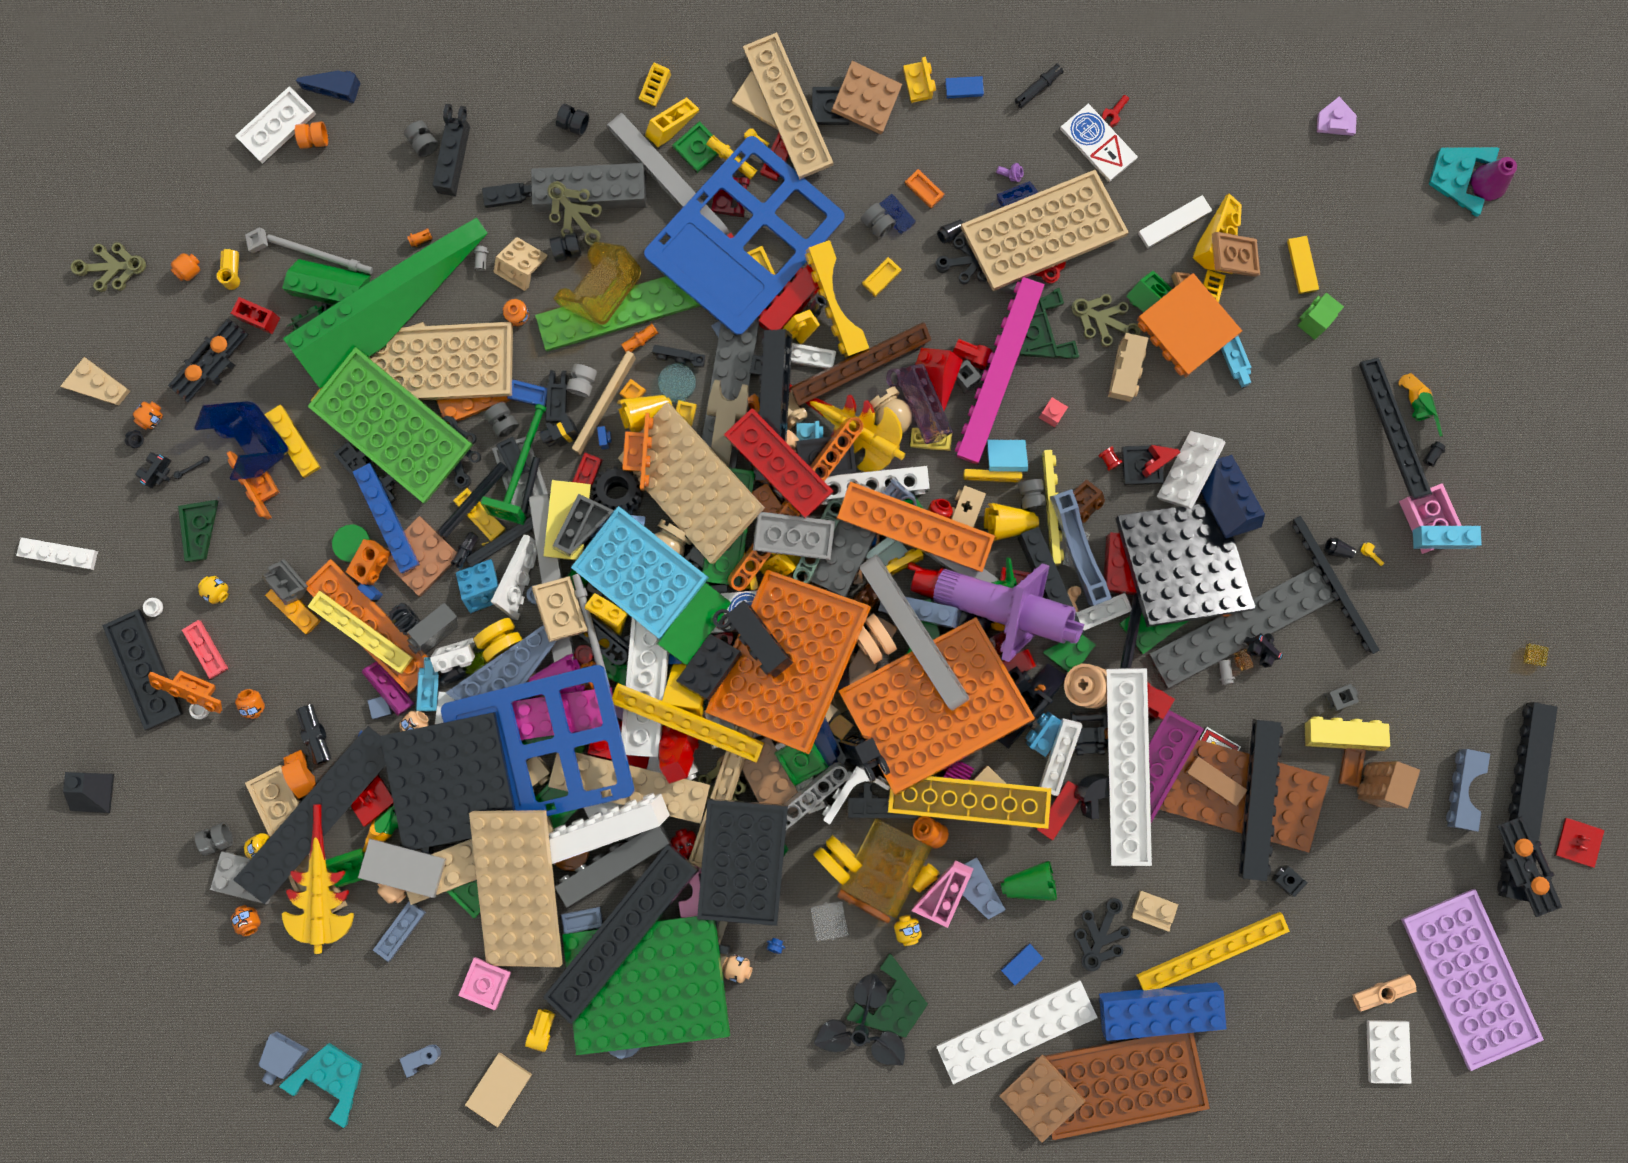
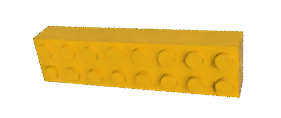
(975, 801)

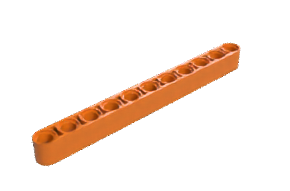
(786, 507)

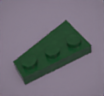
(197, 528)

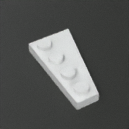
(511, 588)

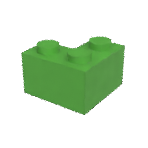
(1319, 315)

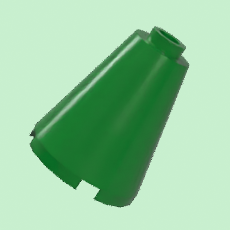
(1031, 883)

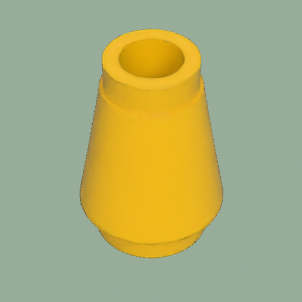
(926, 877)

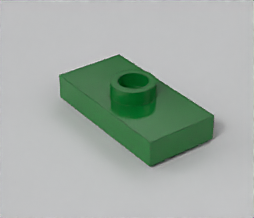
(615, 672)

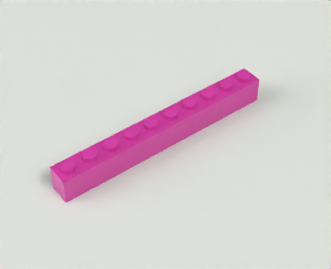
(1000, 370)

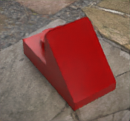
(1162, 456)

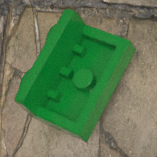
(348, 862)

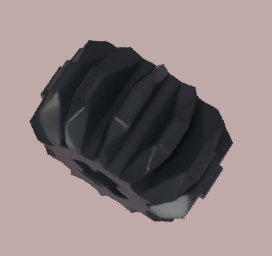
(403, 618)

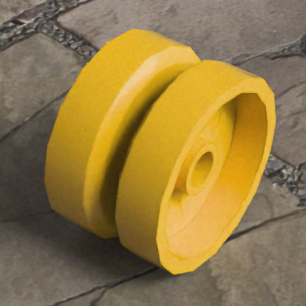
(497, 639)
(838, 859)

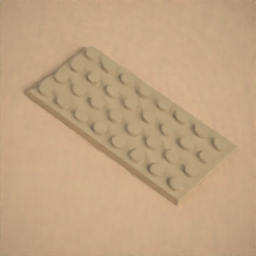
(1044, 230)
(451, 360)
(696, 486)
(516, 888)

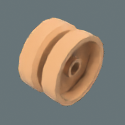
(875, 638)
(1086, 686)

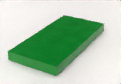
(693, 624)

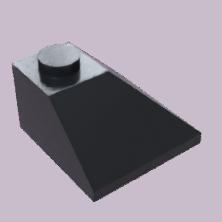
(88, 791)

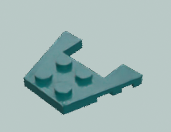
(1453, 172)
(332, 1072)

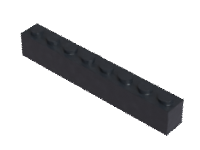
(775, 383)
(1259, 800)

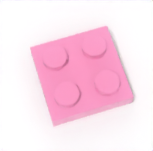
(485, 983)

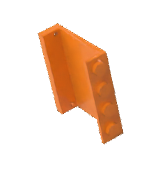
(1188, 325)

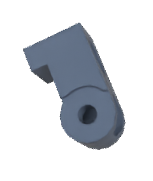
(425, 1055)

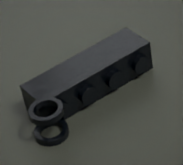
(451, 151)
(755, 635)
(863, 752)

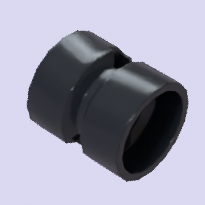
(574, 120)
(565, 247)

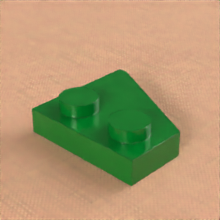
(1070, 654)

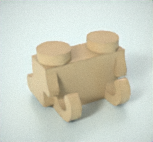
(795, 413)

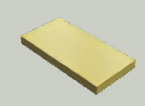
(561, 501)

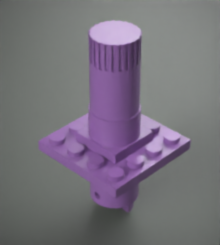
(1018, 608)

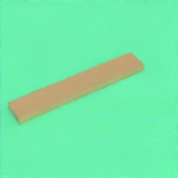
(603, 403)

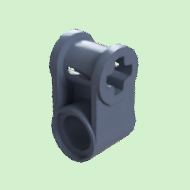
(898, 491)

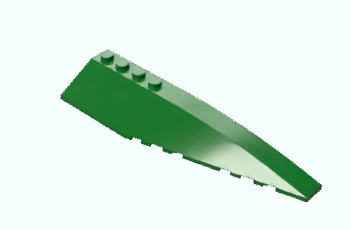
(381, 307)

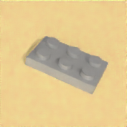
(227, 868)

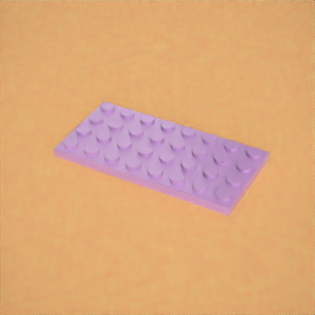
(1472, 979)

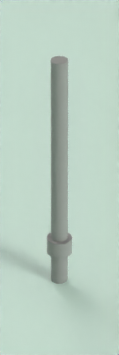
(352, 264)
(581, 594)

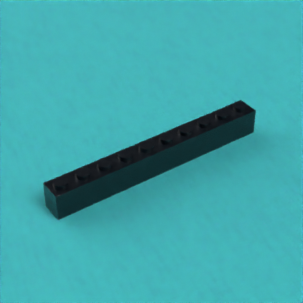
(1530, 780)

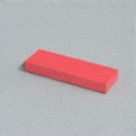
(205, 649)

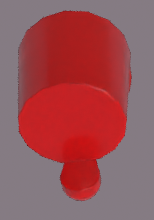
(924, 580)

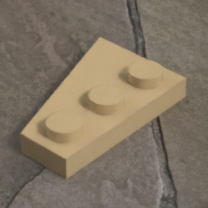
(94, 382)

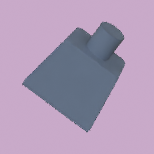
(280, 1057)

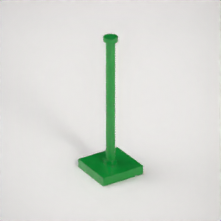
(504, 508)

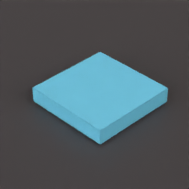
(1007, 455)

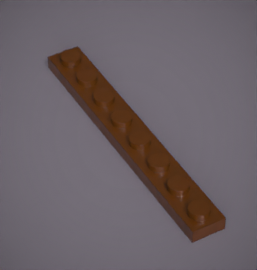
(860, 363)

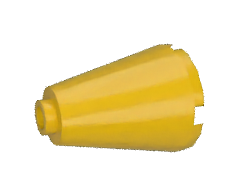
(634, 410)
(1008, 521)

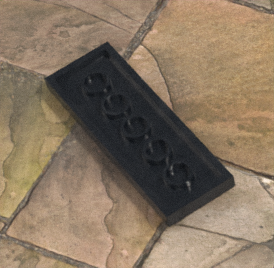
(136, 659)

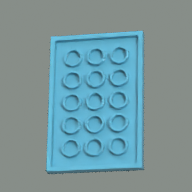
(639, 572)

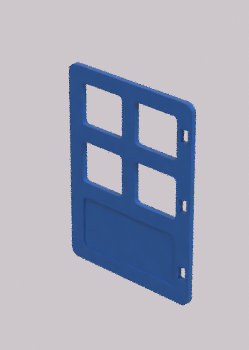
(716, 267)
(563, 741)

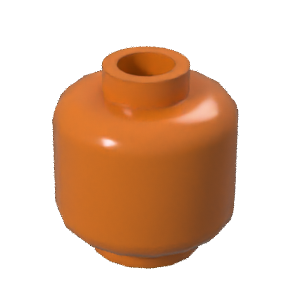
(185, 267)

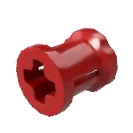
(1110, 458)

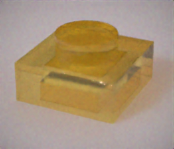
(1536, 655)

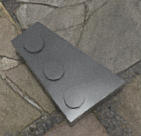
(581, 523)

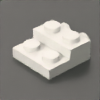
(453, 655)

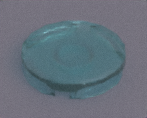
(677, 382)

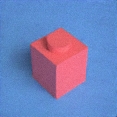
(1053, 412)

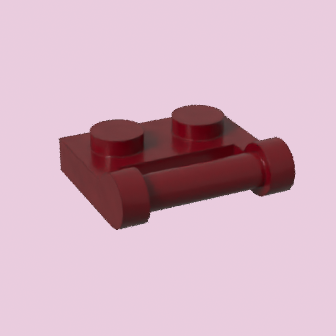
(723, 201)

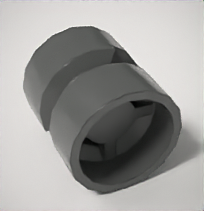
(421, 139)
(876, 218)
(500, 418)
(1032, 494)
(211, 840)

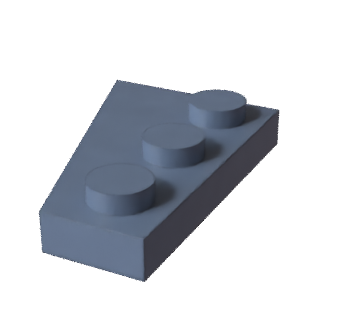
(981, 892)

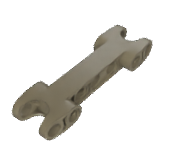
(726, 414)

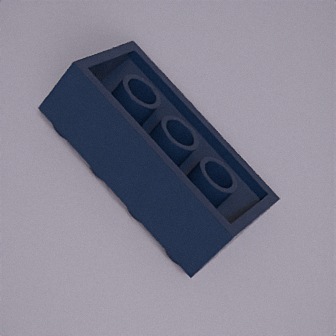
(1231, 499)

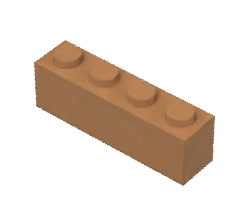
(860, 663)

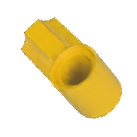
(229, 267)
(539, 1035)

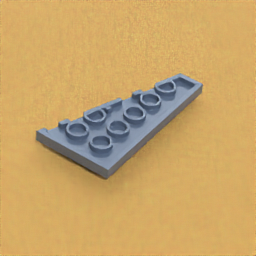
(507, 669)

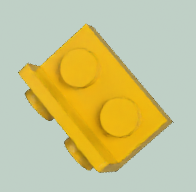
(918, 80)
(802, 326)
(778, 563)

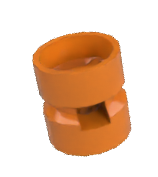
(310, 135)
(930, 832)

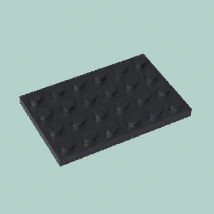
(742, 862)

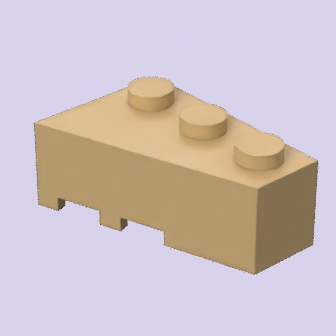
(1128, 367)

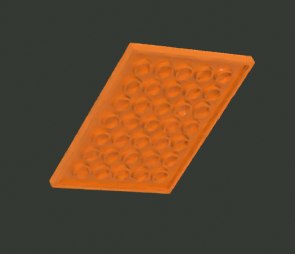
(818, 636)
(913, 722)

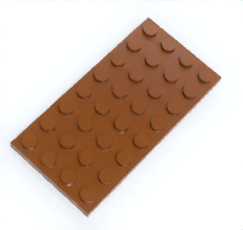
(1296, 804)
(1131, 1082)

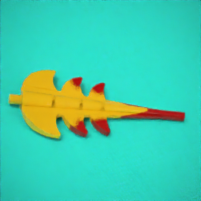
(879, 441)
(317, 923)

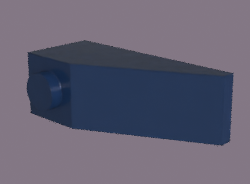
(332, 84)

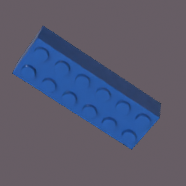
(1162, 1011)

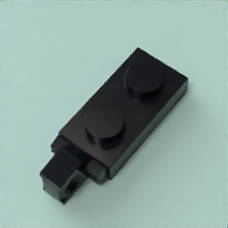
(506, 194)
(679, 355)

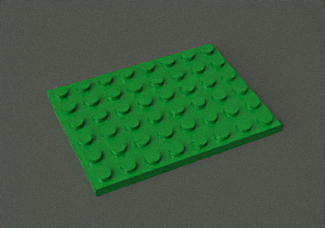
(660, 994)

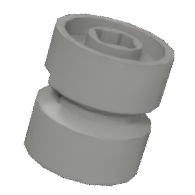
(581, 380)

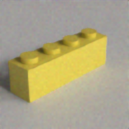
(1347, 734)

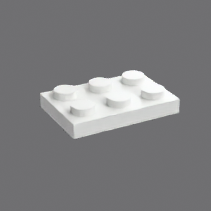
(1388, 1051)

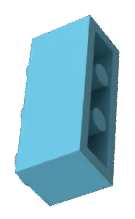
(1447, 537)

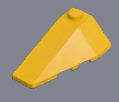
(1224, 221)

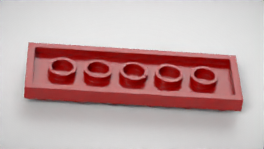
(778, 463)

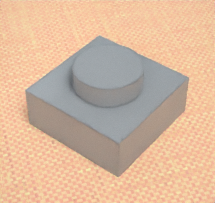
(256, 240)

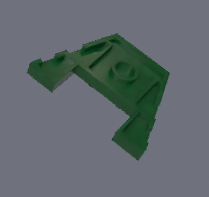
(1039, 337)
(901, 1007)

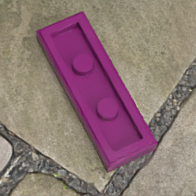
(388, 688)

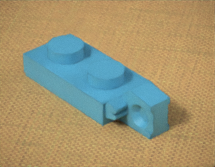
(1237, 361)
(427, 687)

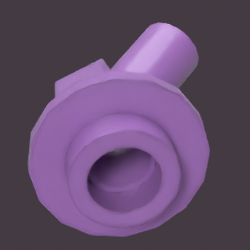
(1014, 174)

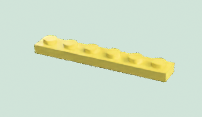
(1050, 481)
(360, 632)

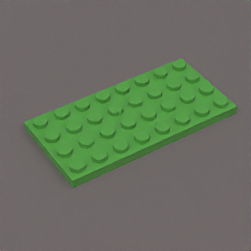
(390, 425)

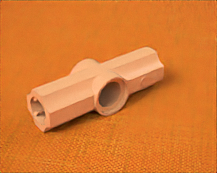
(1396, 988)

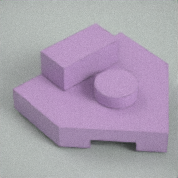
(1337, 119)

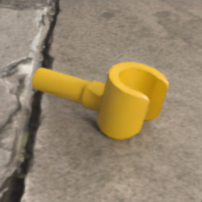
(751, 132)
(1367, 550)

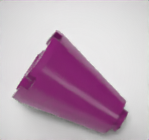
(1493, 178)
(561, 666)

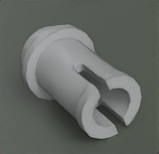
(480, 258)
(1226, 672)

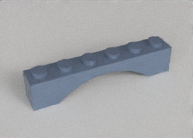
(1084, 562)

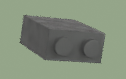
(432, 630)

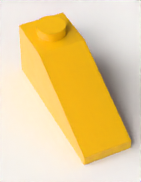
(670, 122)

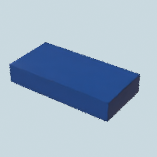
(964, 87)
(528, 393)
(1022, 964)

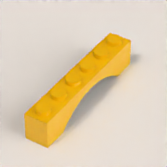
(822, 262)

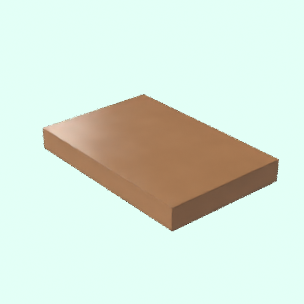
(1235, 254)

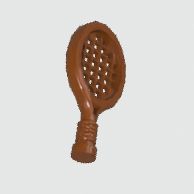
(865, 907)

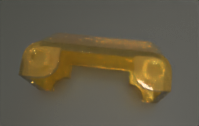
(604, 285)

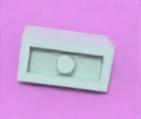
(887, 550)

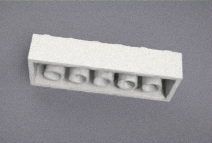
(608, 827)

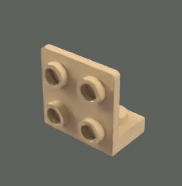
(518, 262)

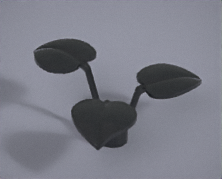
(886, 1049)

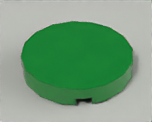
(348, 540)

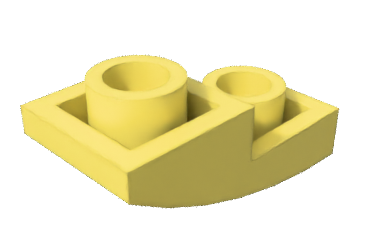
(918, 442)

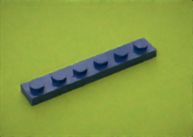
(386, 518)

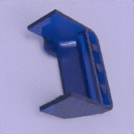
(251, 430)

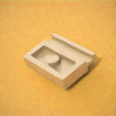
(1154, 910)

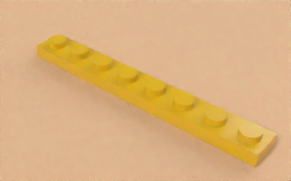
(687, 722)
(1213, 952)

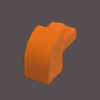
(297, 774)

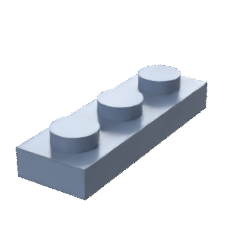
(399, 931)

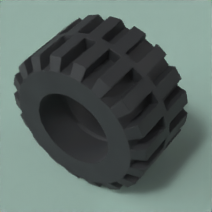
(616, 478)

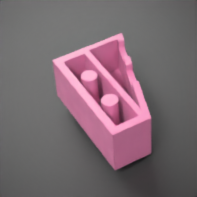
(944, 895)

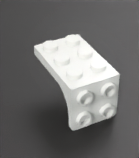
(840, 795)

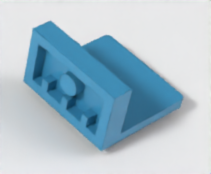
(477, 585)
(1044, 734)

